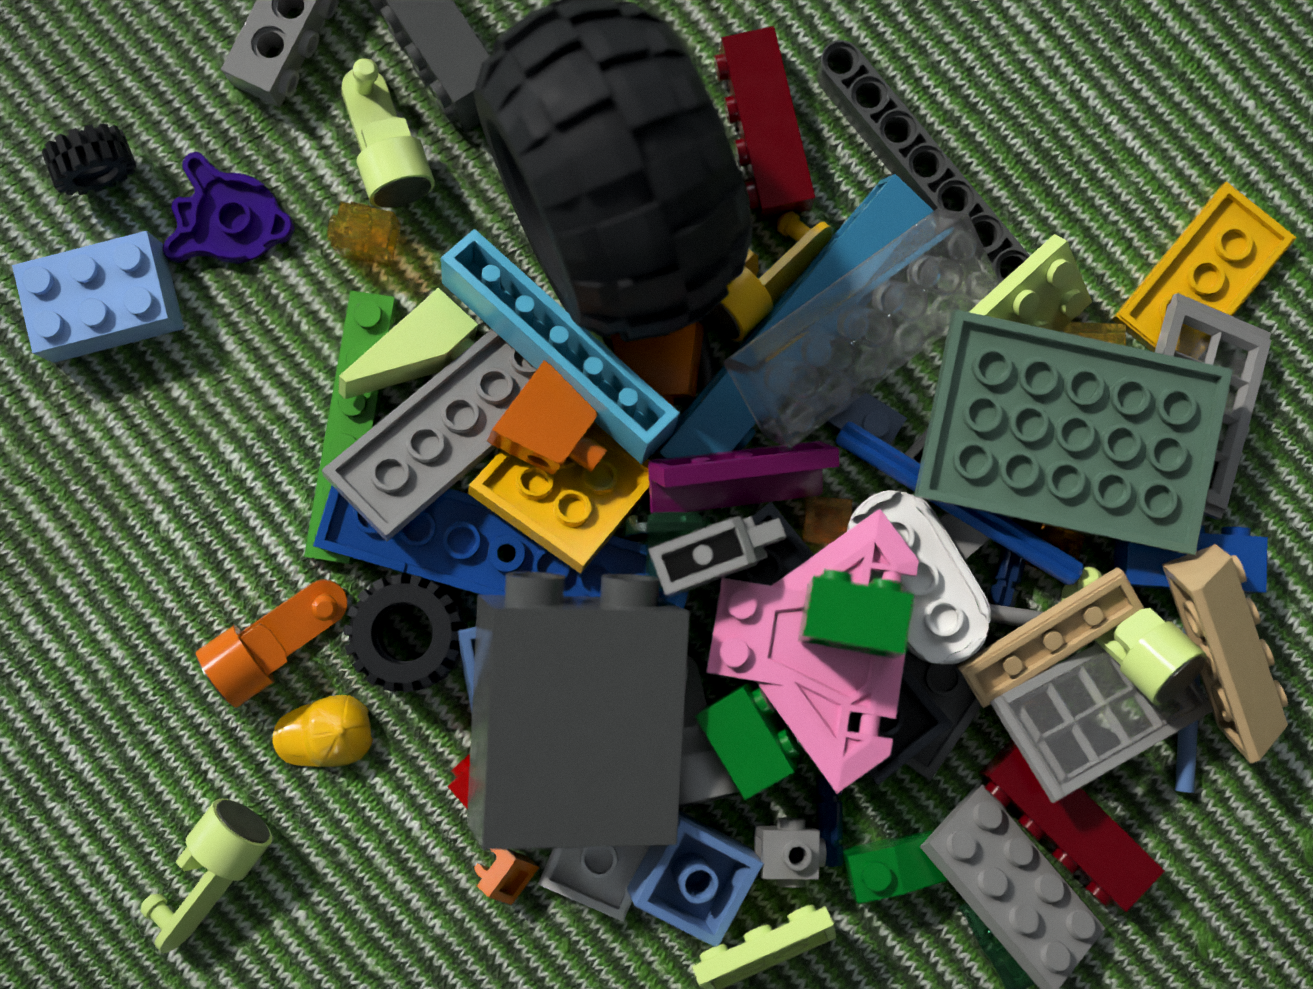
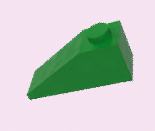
(889, 867)

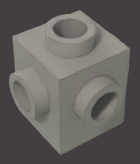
(773, 848)

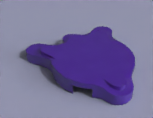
(226, 216)

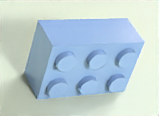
(97, 297)

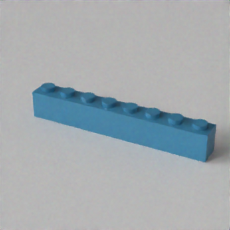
(718, 415)

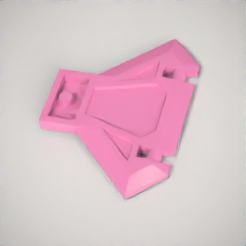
(811, 682)

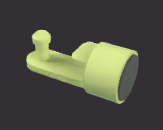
(390, 158)
(1150, 651)
(225, 843)

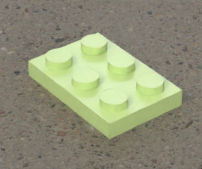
(1041, 291)
(764, 948)

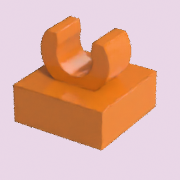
(506, 876)

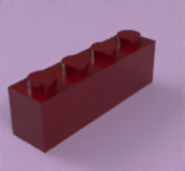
(765, 123)
(1077, 828)

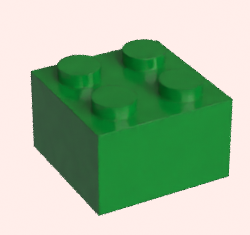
(856, 615)
(750, 738)

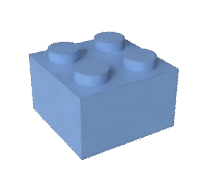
(696, 881)

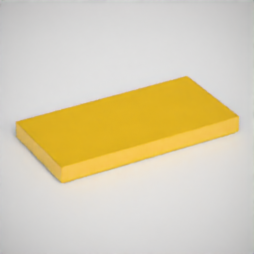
(1212, 262)

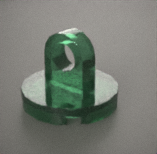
(662, 528)

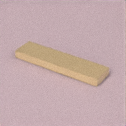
(1051, 636)

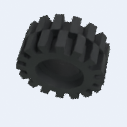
(89, 159)

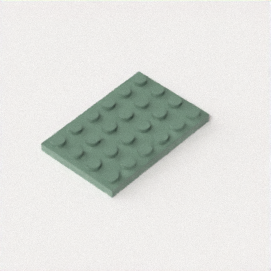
(1073, 432)

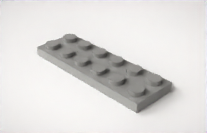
(430, 437)

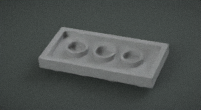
(1013, 888)

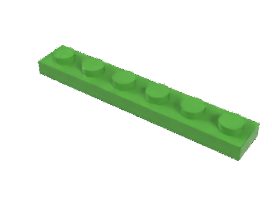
(366, 322)

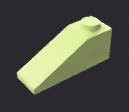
(413, 348)

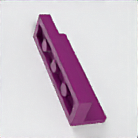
(739, 477)

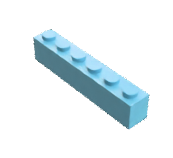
(544, 331)

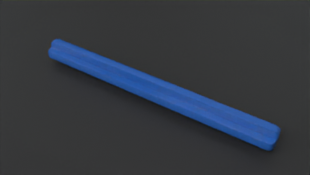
(994, 526)

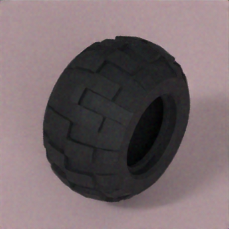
(615, 166)

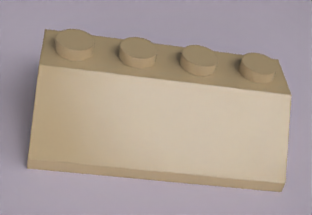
(1237, 665)

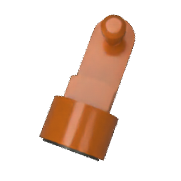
(243, 661)

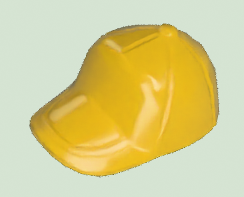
(324, 733)

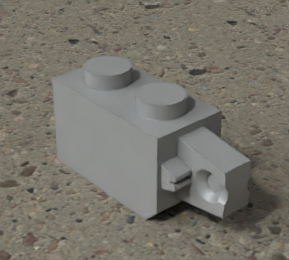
(713, 553)

